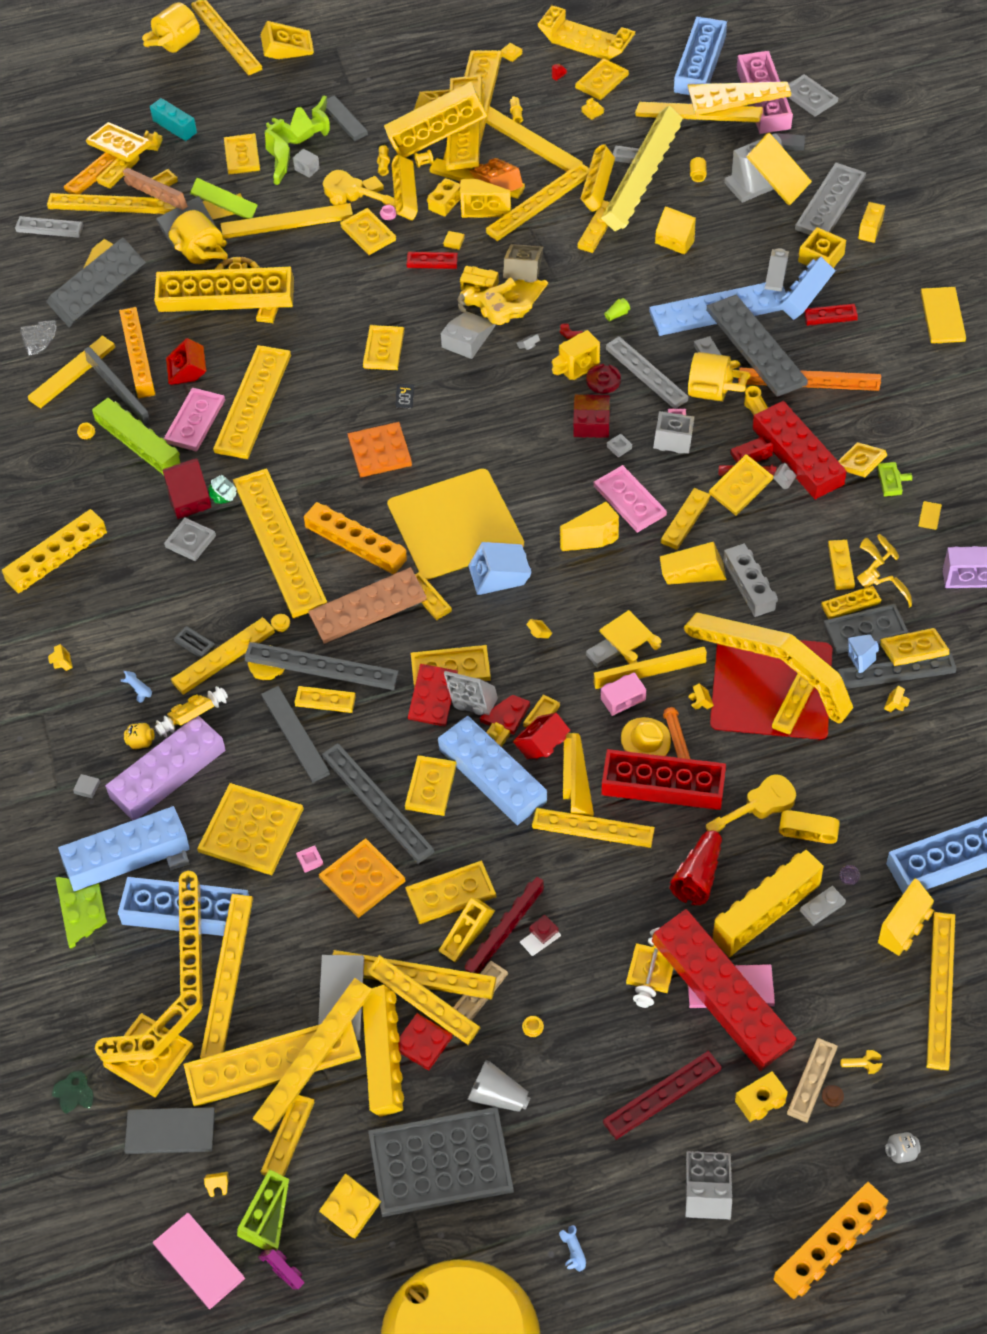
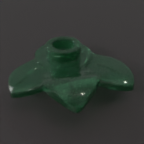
(72, 1095)

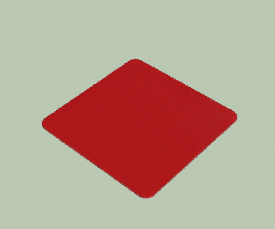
(753, 688)

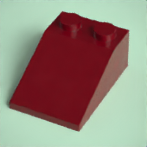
(591, 416)
(186, 488)

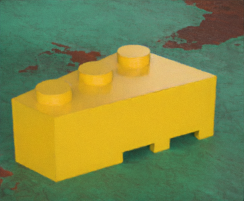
(693, 565)

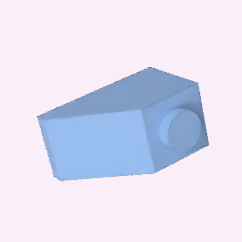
(862, 651)

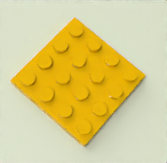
(250, 829)

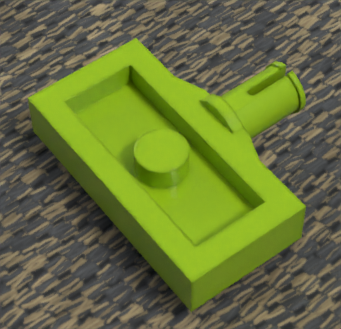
(891, 478)

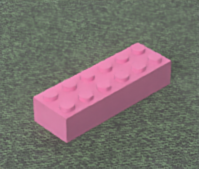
(760, 68)

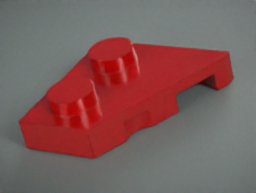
(507, 713)

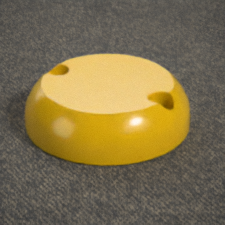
(460, 1300)

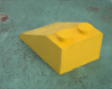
(285, 41)
(483, 199)
(590, 529)

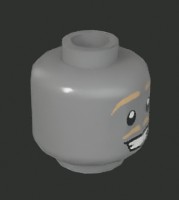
(902, 1147)

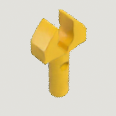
(864, 1062)

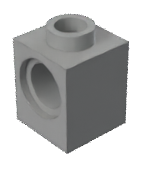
(306, 163)

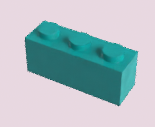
(173, 119)

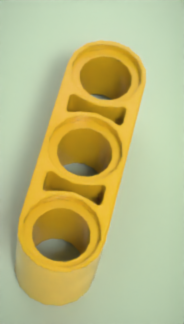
(809, 827)

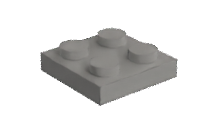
(190, 539)

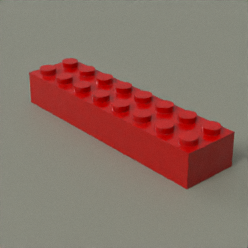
(723, 990)

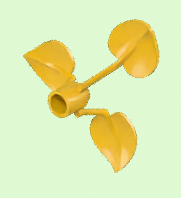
(871, 575)

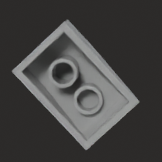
(466, 334)

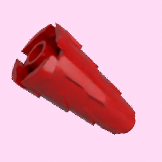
(696, 874)

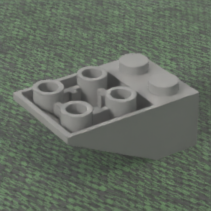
(471, 693)
(708, 1185)

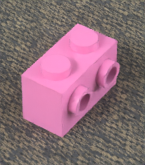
(623, 693)

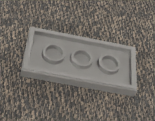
(336, 976)

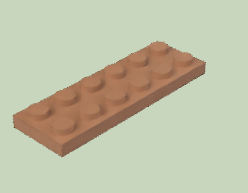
(367, 605)

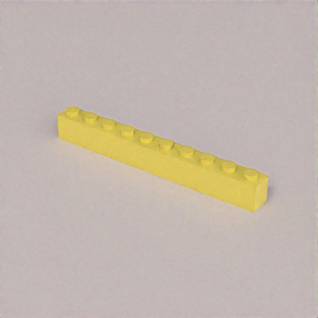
(642, 168)

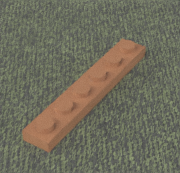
(155, 188)

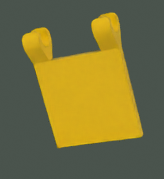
(627, 634)

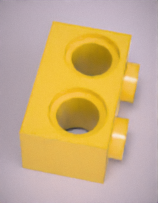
(444, 197)

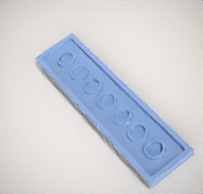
(692, 312)

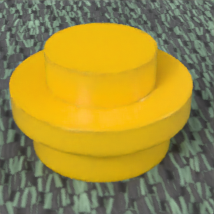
(86, 431)
(280, 622)
(532, 1026)

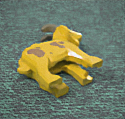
(494, 303)

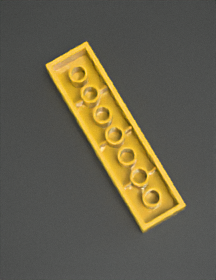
(224, 289)

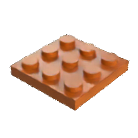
(379, 449)

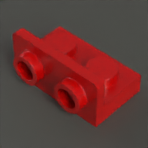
(755, 449)

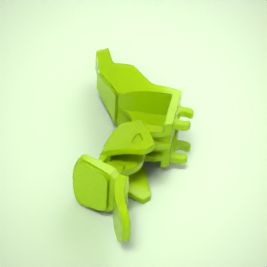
(301, 128)

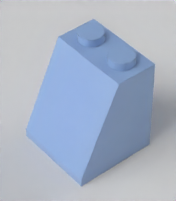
(499, 567)

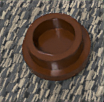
(832, 1095)

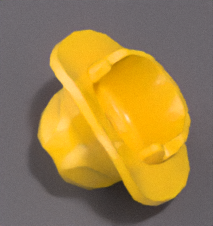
(646, 737)

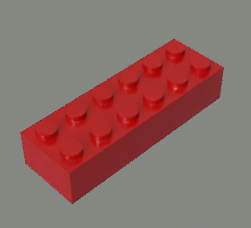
(799, 449)
(663, 779)

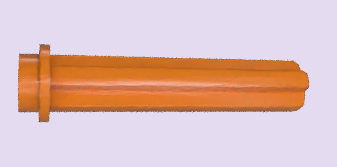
(670, 715)

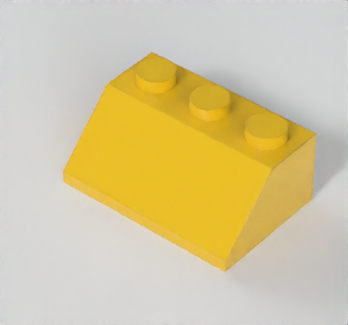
(906, 918)

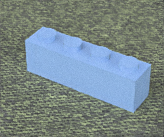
(806, 288)

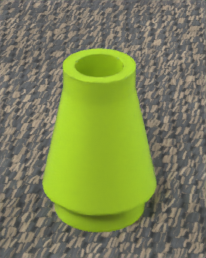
(618, 309)

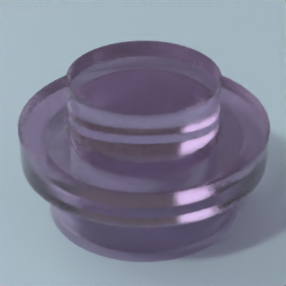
(849, 875)

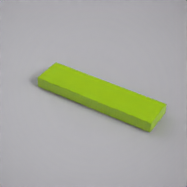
(223, 199)

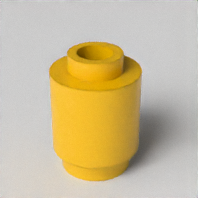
(698, 169)

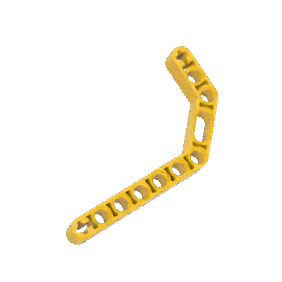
(781, 646)
(187, 992)

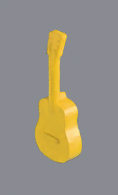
(352, 187)
(772, 796)

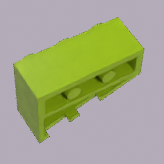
(265, 1214)

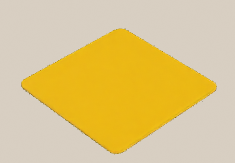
(451, 520)

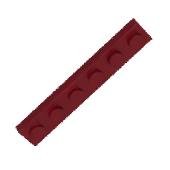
(508, 923)
(662, 1095)

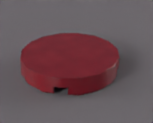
(603, 379)

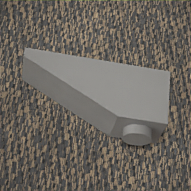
(777, 269)

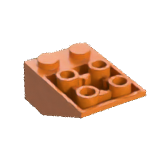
(499, 174)

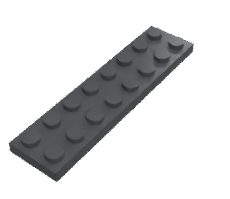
(756, 345)

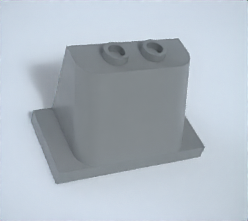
(746, 180)

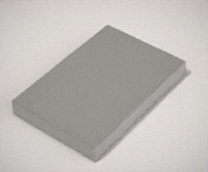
(811, 95)

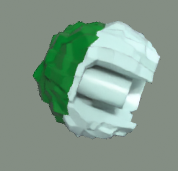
(221, 490)

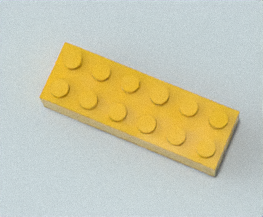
(435, 120)
(767, 902)

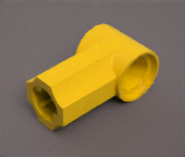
(754, 400)

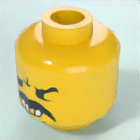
(139, 735)

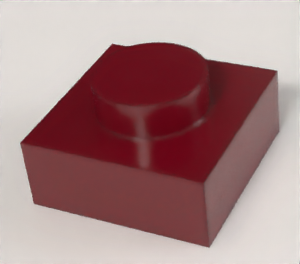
(543, 929)

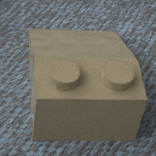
(523, 262)

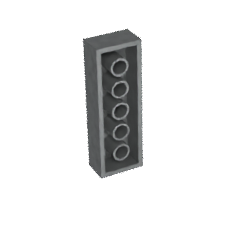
(95, 282)

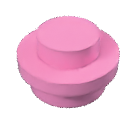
(388, 212)

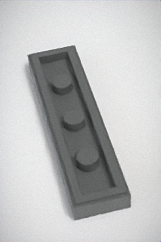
(345, 119)

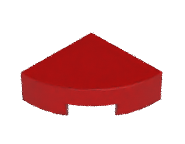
(558, 71)

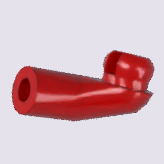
(567, 333)

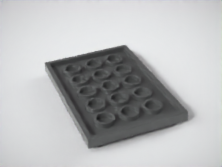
(440, 1161)

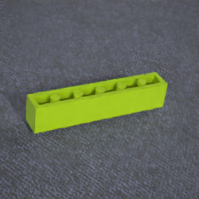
(135, 435)

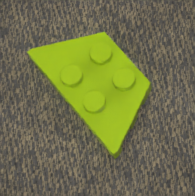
(81, 910)

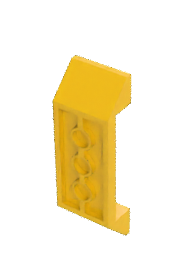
(582, 37)

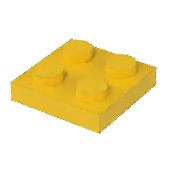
(862, 459)
(350, 1206)

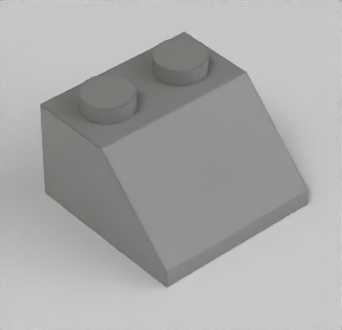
(673, 432)

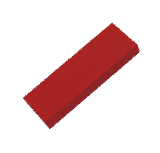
(436, 260)
(830, 314)

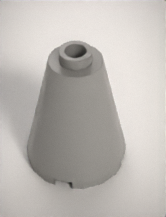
(498, 1089)

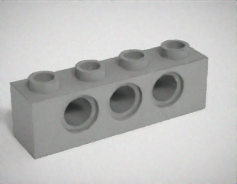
(750, 580)

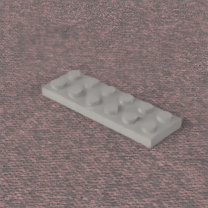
(831, 199)

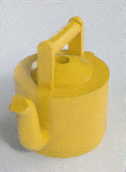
(172, 28)
(197, 238)
(713, 376)

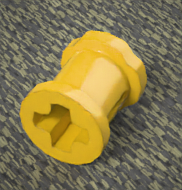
(423, 158)

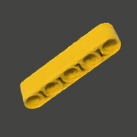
(597, 178)
(404, 187)

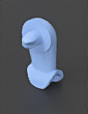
(142, 690)
(576, 1254)

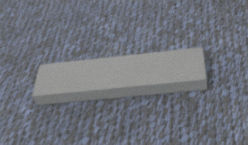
(49, 226)

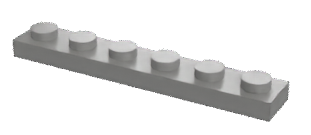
(647, 372)

